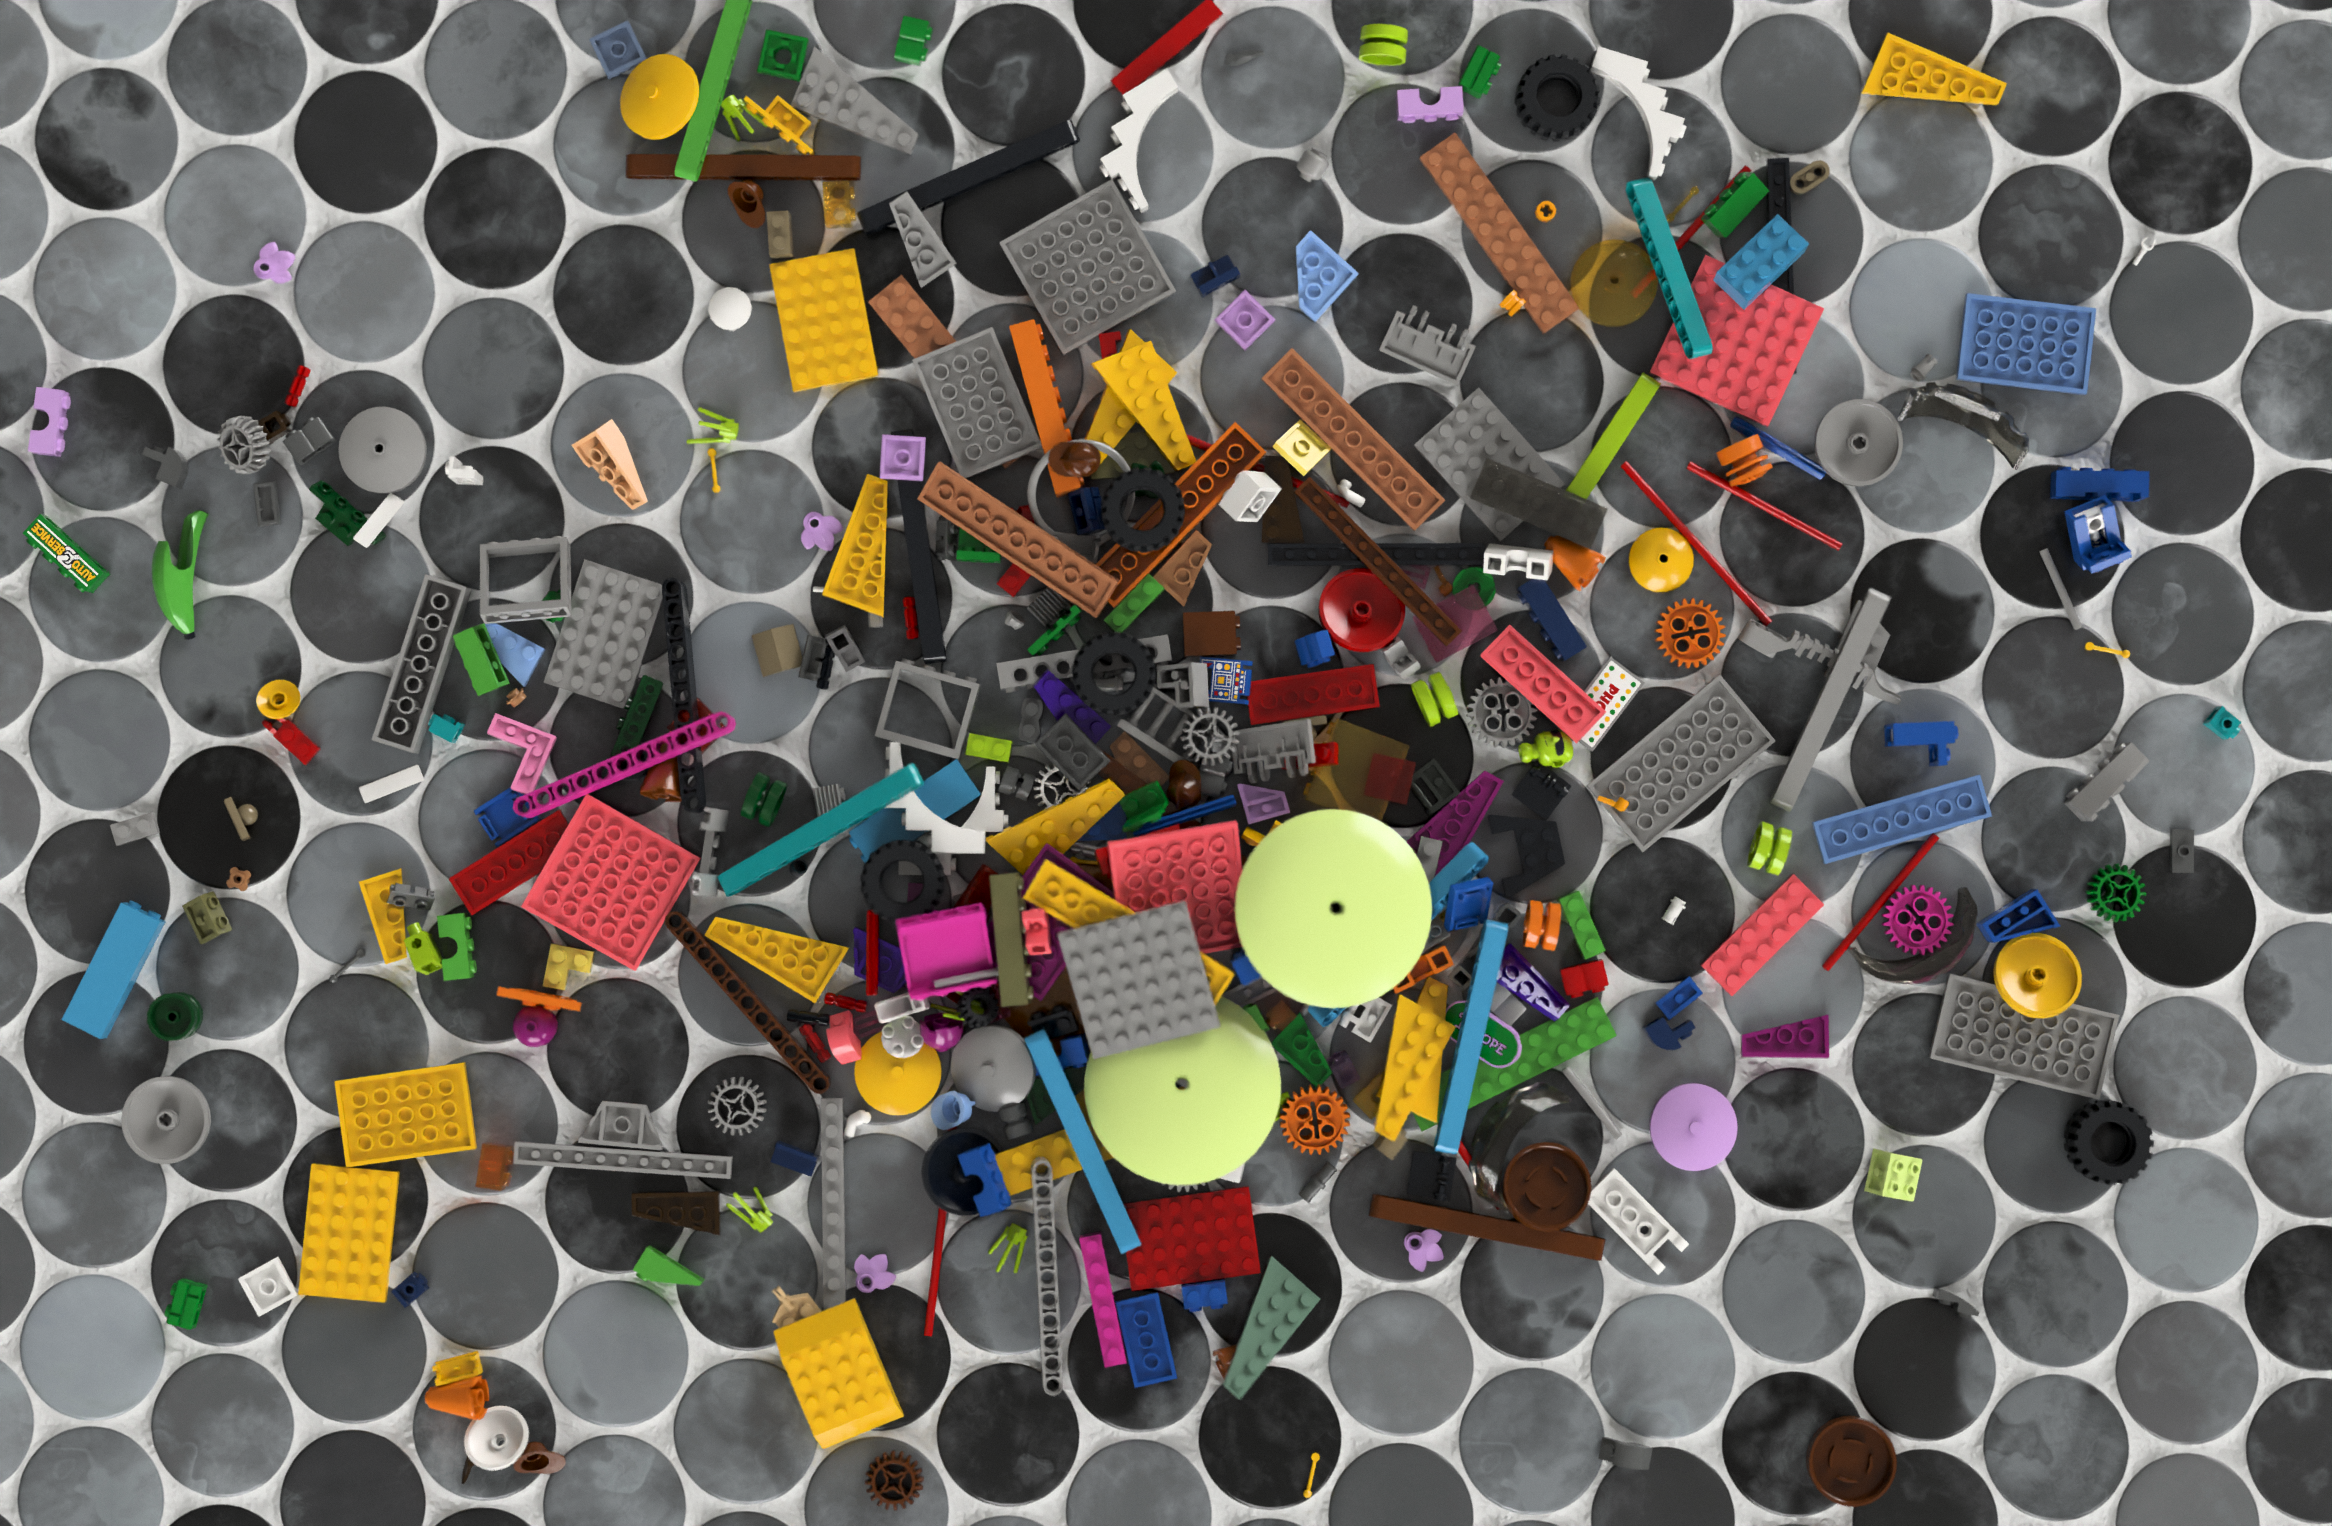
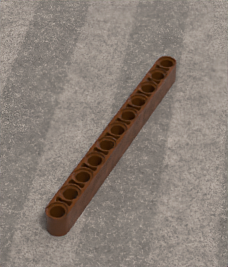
(750, 166)
(738, 996)
(1485, 1227)

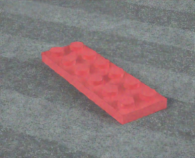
(1543, 684)
(1762, 934)

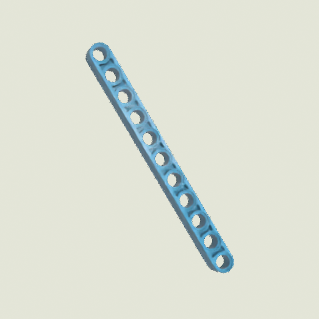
(1458, 870)
(1470, 1037)
(1082, 1141)

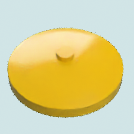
(659, 96)
(2037, 975)
(897, 1083)

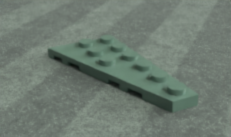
(1272, 1319)

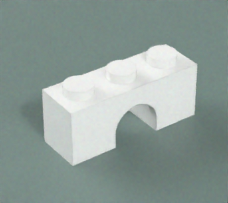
(1504, 558)

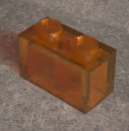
(494, 1166)

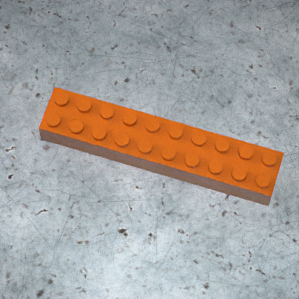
(1201, 491)

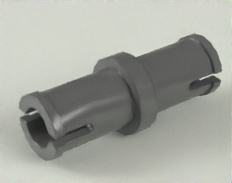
(1318, 1182)

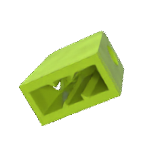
(423, 950)

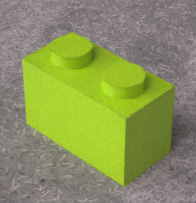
(989, 748)

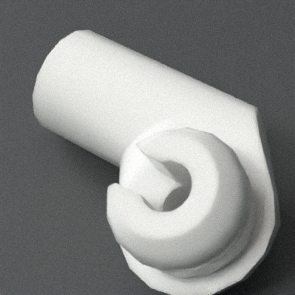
(1349, 495)

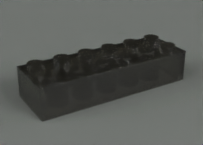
(1538, 503)

